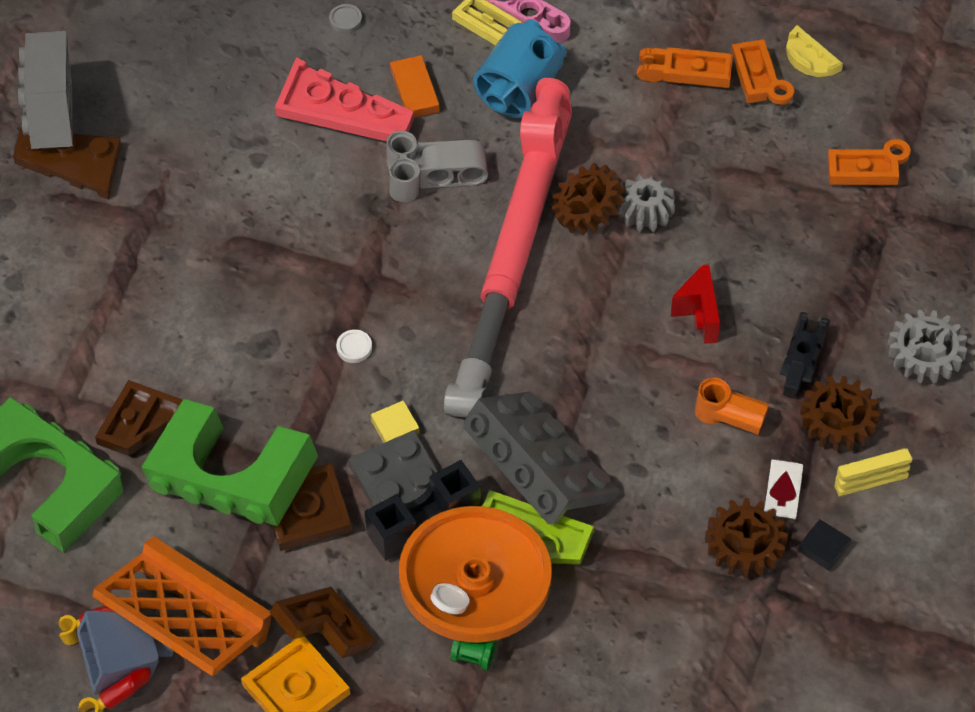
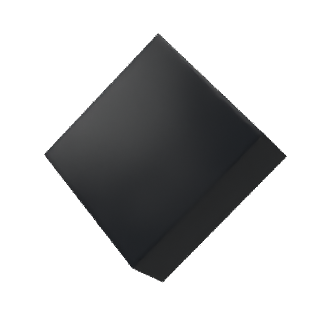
(824, 544)

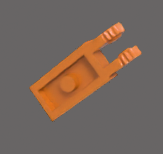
(685, 66)

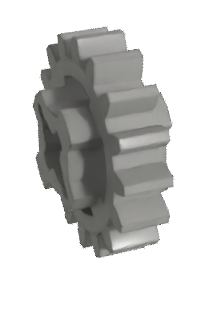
(927, 346)

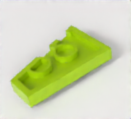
(564, 540)

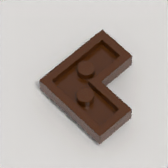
(326, 613)

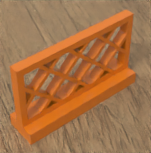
(197, 591)

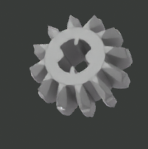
(647, 203)

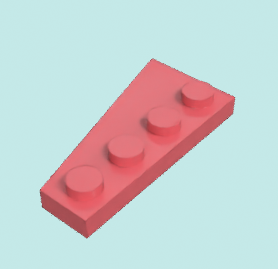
(328, 103)

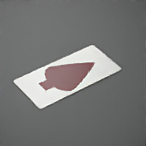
(784, 488)

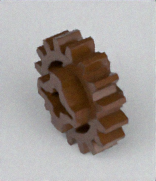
(588, 199)
(839, 413)
(763, 541)

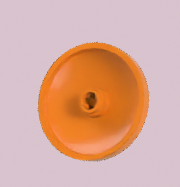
(487, 556)

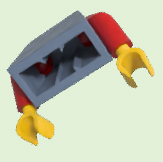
(115, 654)

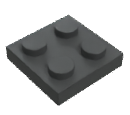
(393, 468)

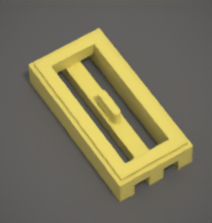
(483, 23)
(872, 472)

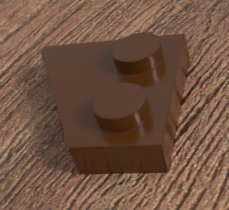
(136, 418)

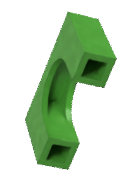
(88, 482)
(258, 492)

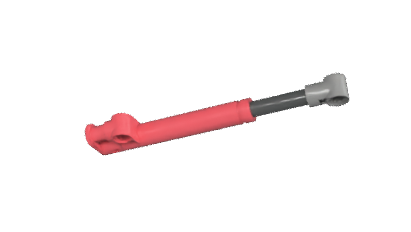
(542, 140)

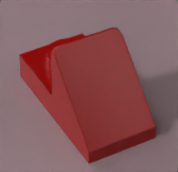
(698, 299)

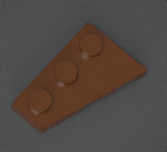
(85, 164)

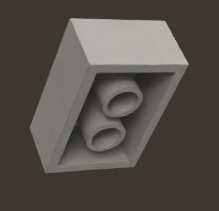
(46, 90)

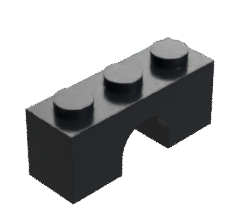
(393, 522)

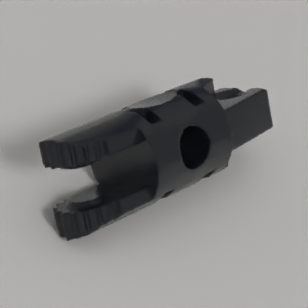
(802, 354)

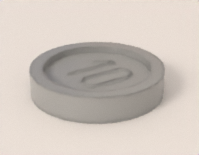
(345, 18)

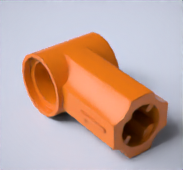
(730, 406)

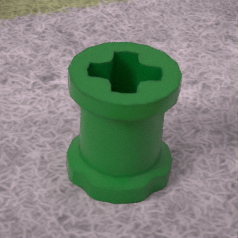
(475, 653)

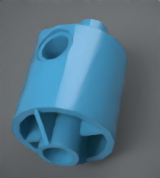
(515, 66)

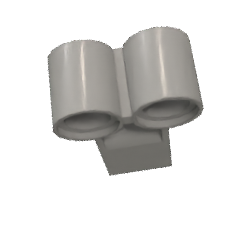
(432, 164)

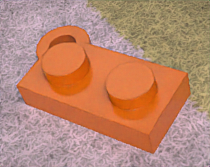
(758, 74)
(867, 165)

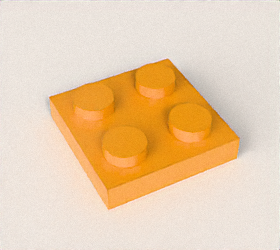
(296, 681)

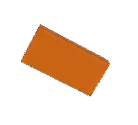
(414, 86)

